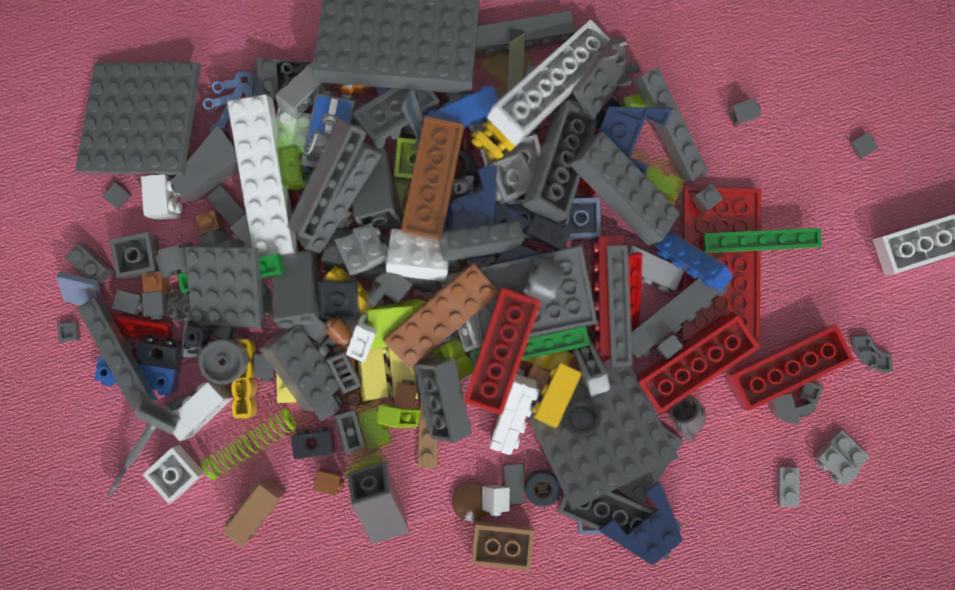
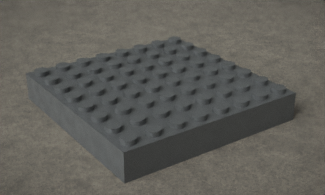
(398, 44)

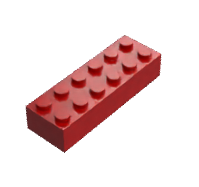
(600, 288)
(502, 350)
(697, 362)
(789, 367)

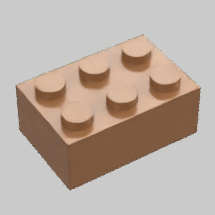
(253, 511)
(502, 545)

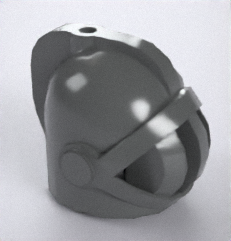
(688, 417)

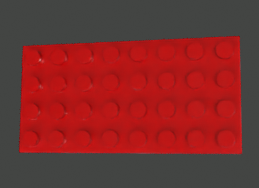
(735, 213)

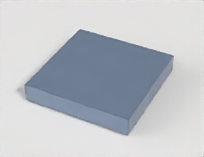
(77, 288)

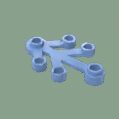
(240, 87)

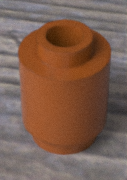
(338, 331)

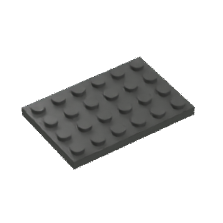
(572, 302)

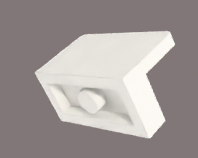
(361, 340)

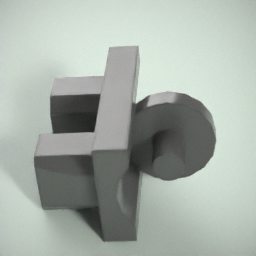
(462, 187)

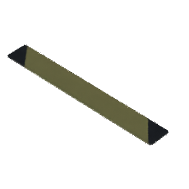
(516, 58)

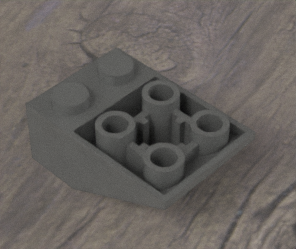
(273, 75)

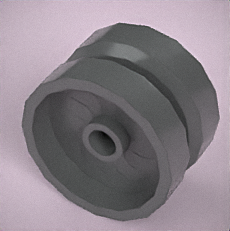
(212, 361)

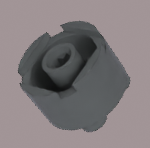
(172, 260)
(543, 279)

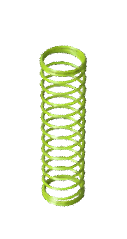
(284, 413)

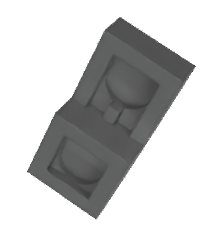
(226, 205)

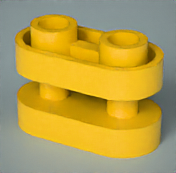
(493, 152)

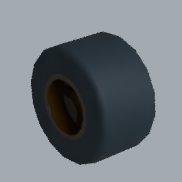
(547, 493)

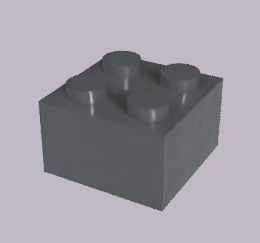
(134, 255)

